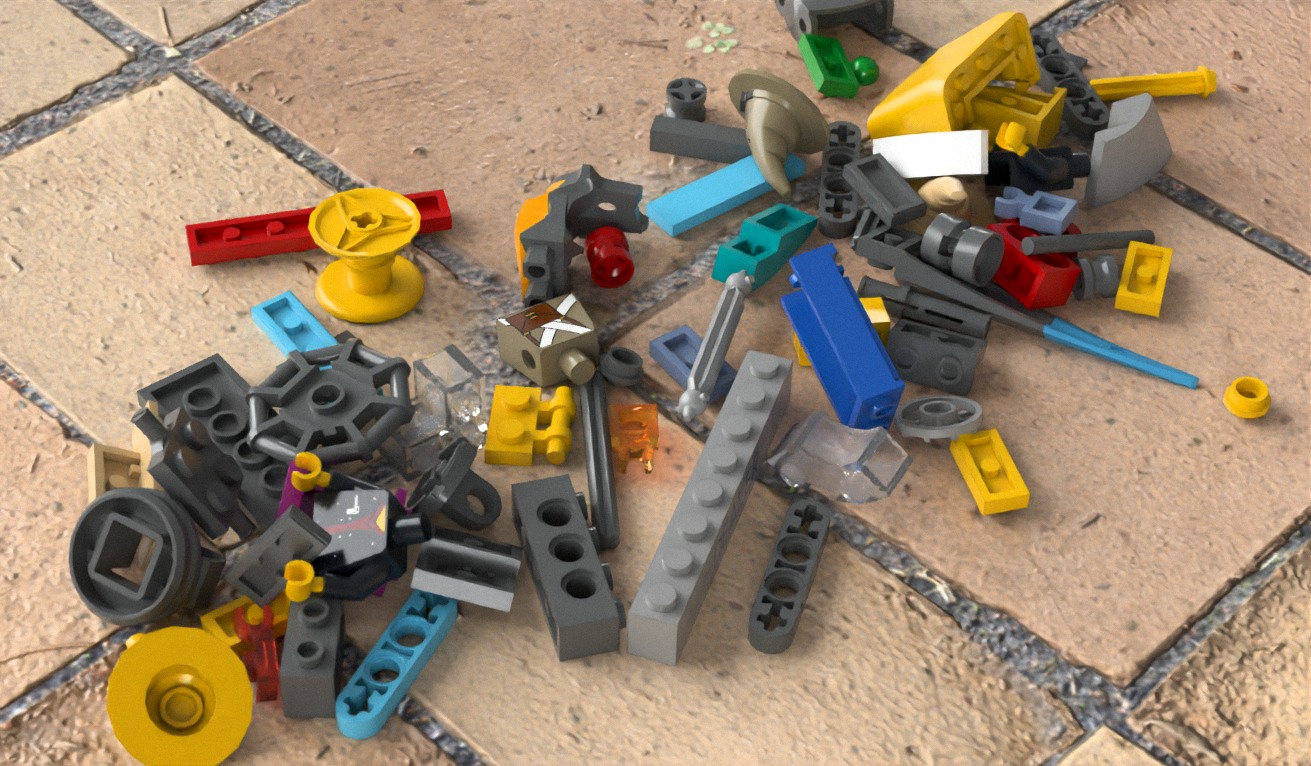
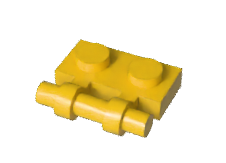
(514, 425)

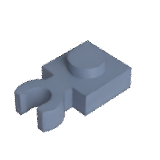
(1042, 211)

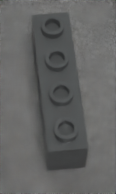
(566, 567)

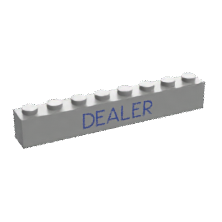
(709, 509)

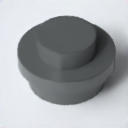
(621, 367)

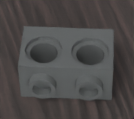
(313, 658)

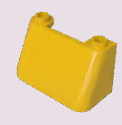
(941, 88)

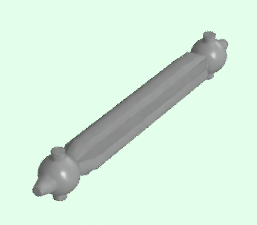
(715, 345)

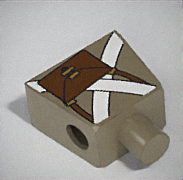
(550, 341)

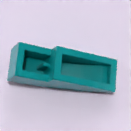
(764, 244)

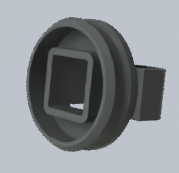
(108, 539)

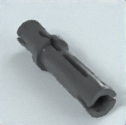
(973, 324)

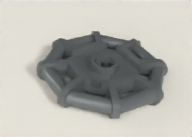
(300, 388)

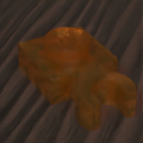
(634, 434)

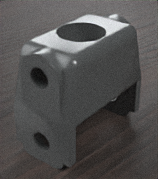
(816, 15)

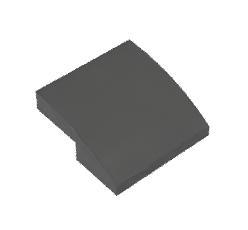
(468, 568)

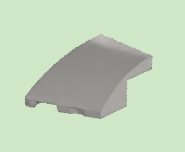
(1127, 151)

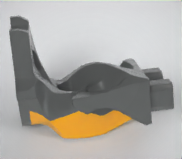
(556, 218)

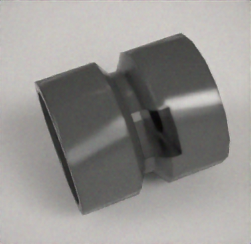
(962, 249)

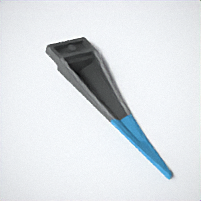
(902, 250)

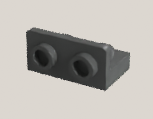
(934, 356)

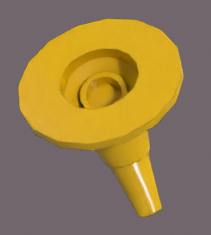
(179, 698)

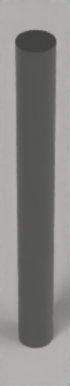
(1084, 242)

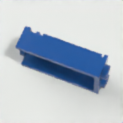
(841, 341)

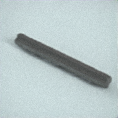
(599, 461)

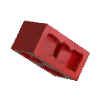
(1033, 279)

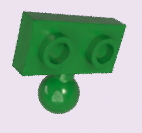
(832, 70)

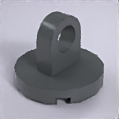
(451, 483)

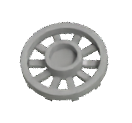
(938, 417)

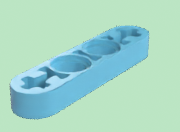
(390, 655)

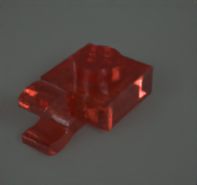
(262, 659)

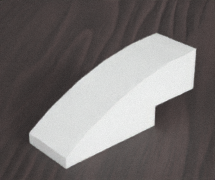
(936, 154)

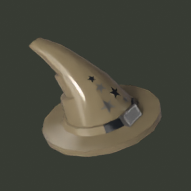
(777, 123)

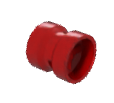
(609, 257)

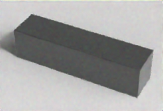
(698, 140)

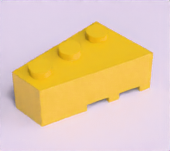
(1034, 110)

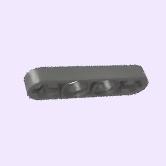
(1074, 109)
(833, 180)
(788, 574)

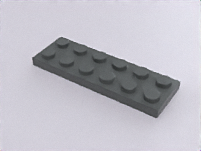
(216, 398)

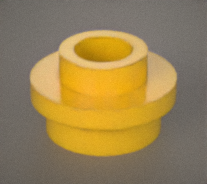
(1247, 397)

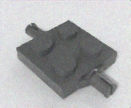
(195, 472)

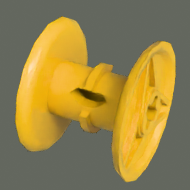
(366, 232)

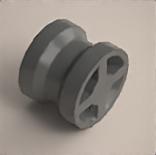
(686, 99)
(1096, 278)

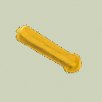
(1157, 85)

